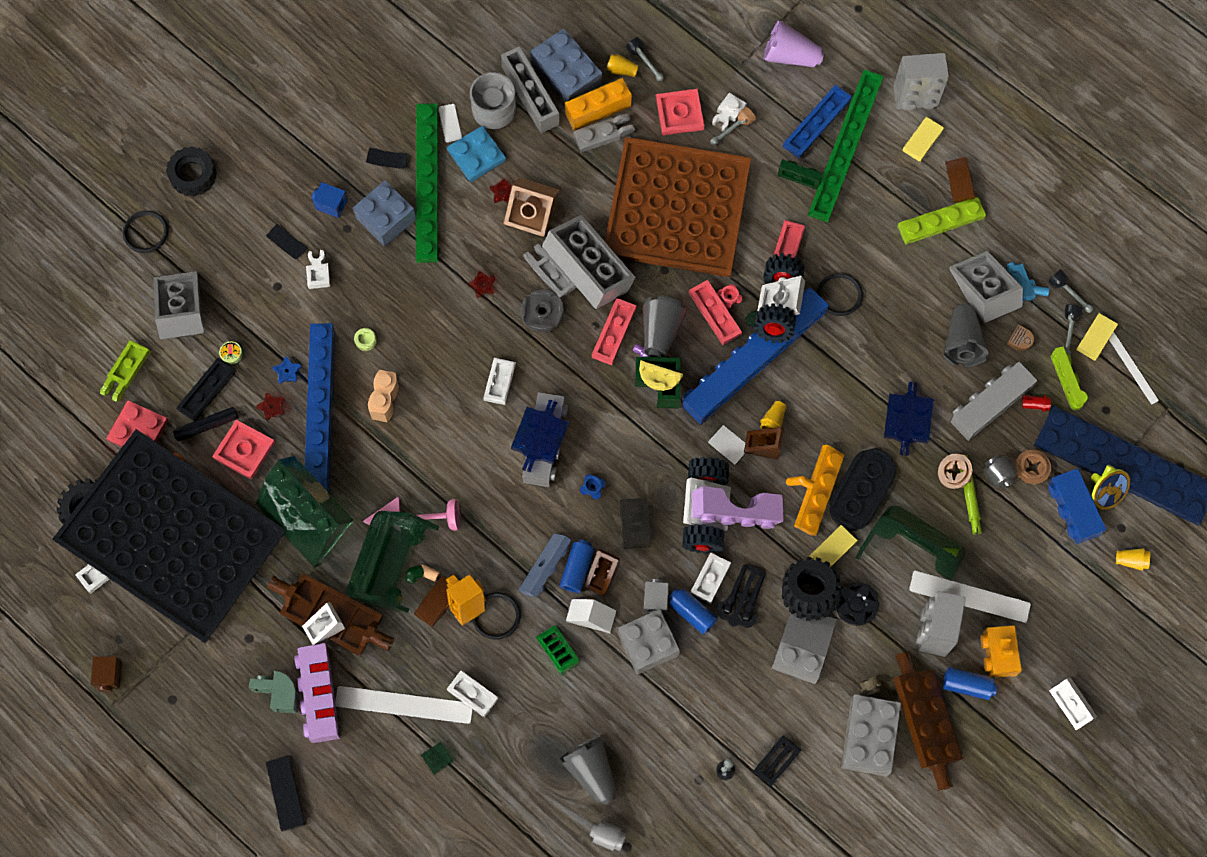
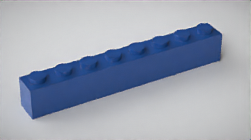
(747, 363)
(320, 403)

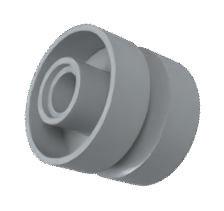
(493, 100)

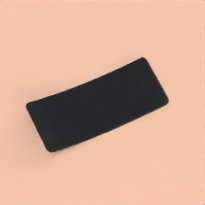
(386, 158)
(286, 242)

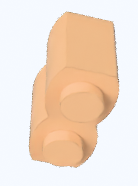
(382, 398)

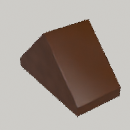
(764, 442)
(602, 572)

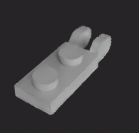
(602, 133)
(550, 272)

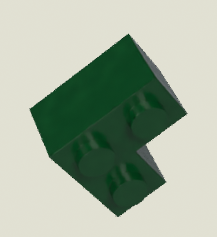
(667, 398)

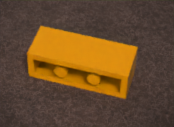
(598, 104)

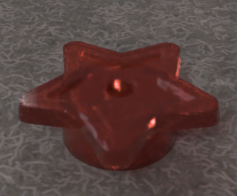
(498, 188)
(479, 279)
(270, 400)

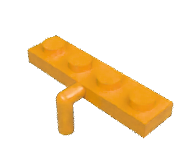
(818, 489)

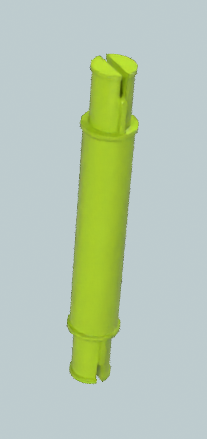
(972, 505)

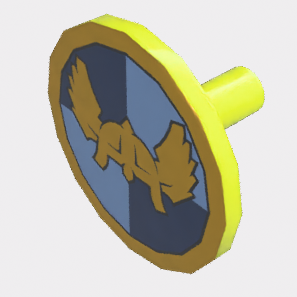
(1110, 487)

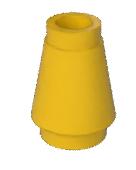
(621, 66)
(774, 416)
(1134, 558)

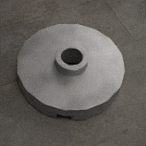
(538, 301)

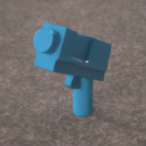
(1030, 289)

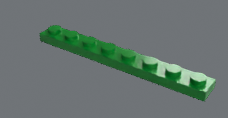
(845, 146)
(426, 183)

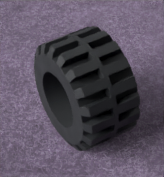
(811, 572)

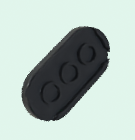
(862, 489)

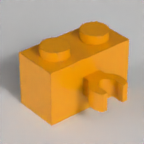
(465, 598)
(1001, 651)

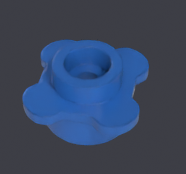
(592, 480)

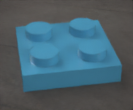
(476, 154)

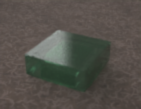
(437, 758)

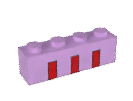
(318, 693)

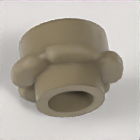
(870, 685)

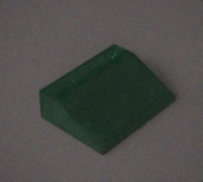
(303, 509)

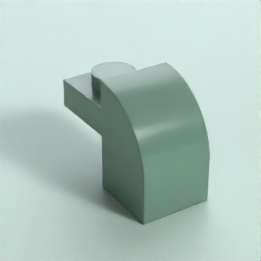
(284, 692)

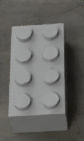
(588, 261)

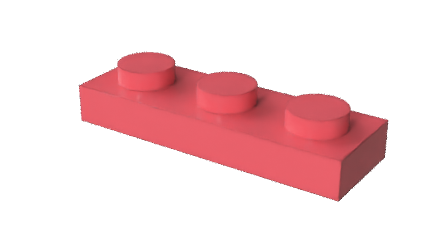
(715, 312)
(614, 331)

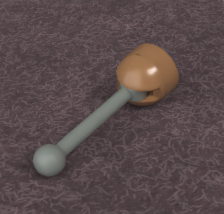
(744, 117)

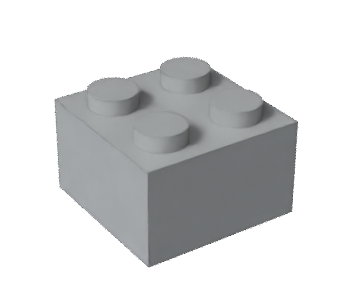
(648, 642)

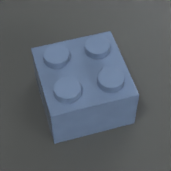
(384, 213)

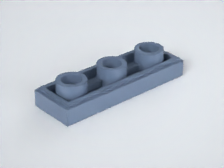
(545, 565)

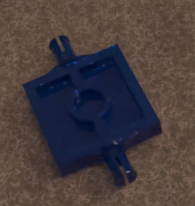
(908, 418)
(539, 435)

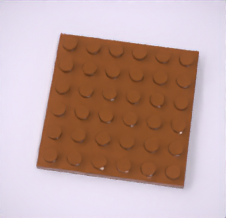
(677, 206)

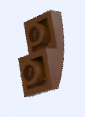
(960, 179)
(434, 603)

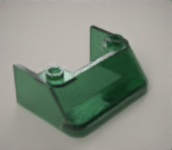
(900, 521)
(384, 556)

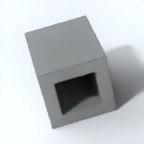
(655, 596)

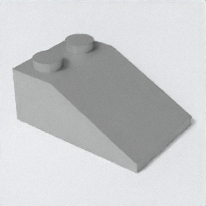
(987, 286)
(178, 305)
(804, 647)

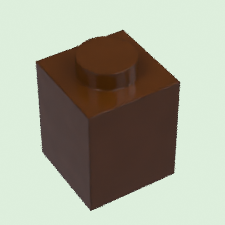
(106, 673)

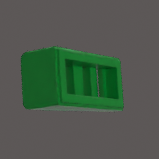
(569, 664)

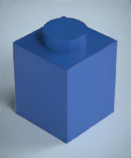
(329, 199)

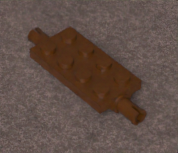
(309, 596)
(927, 720)

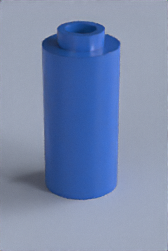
(577, 566)
(692, 610)
(969, 683)

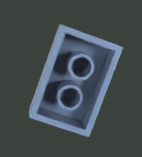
(565, 66)

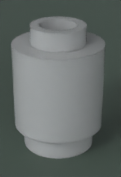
(608, 835)

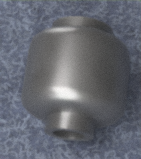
(1000, 471)

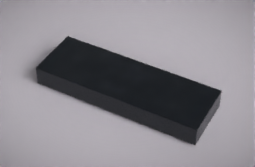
(206, 390)
(285, 793)

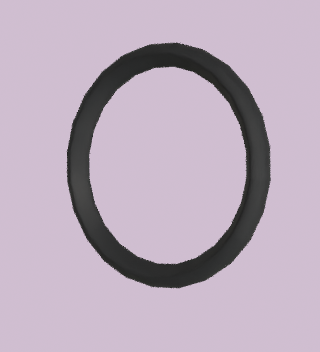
(145, 250)
(854, 281)
(513, 628)

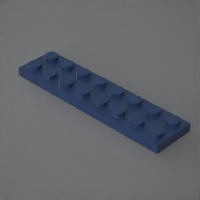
(1149, 475)

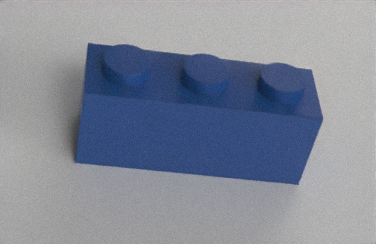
(1076, 506)

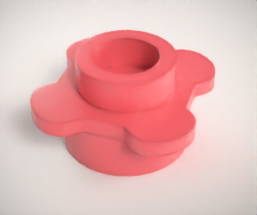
(729, 290)

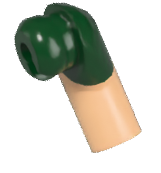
(421, 571)

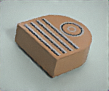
(1021, 339)

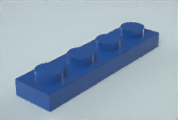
(817, 121)

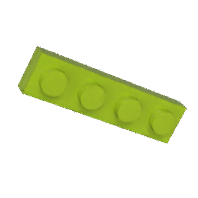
(941, 220)

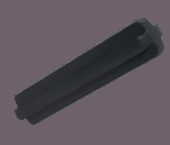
(205, 424)

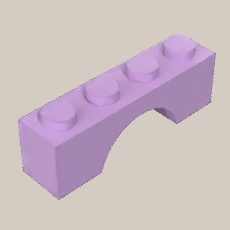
(712, 505)

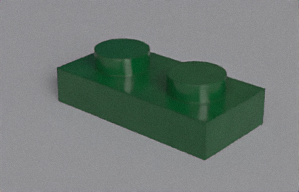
(806, 176)

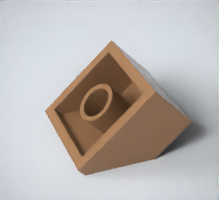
(531, 206)

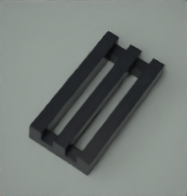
(764, 776)

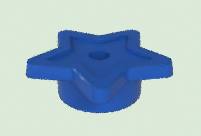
(289, 376)

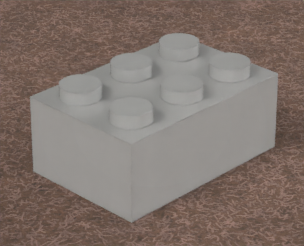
(920, 81)
(940, 623)
(870, 735)

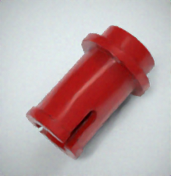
(1036, 402)

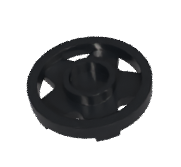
(857, 604)

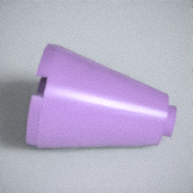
(792, 47)

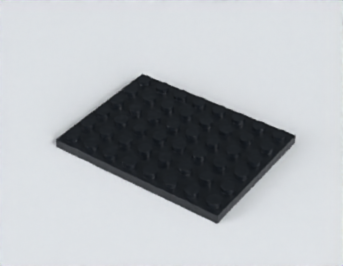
(169, 536)

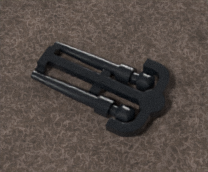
(734, 619)

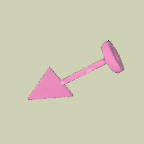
(452, 513)

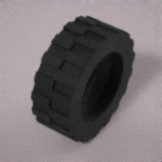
(197, 186)

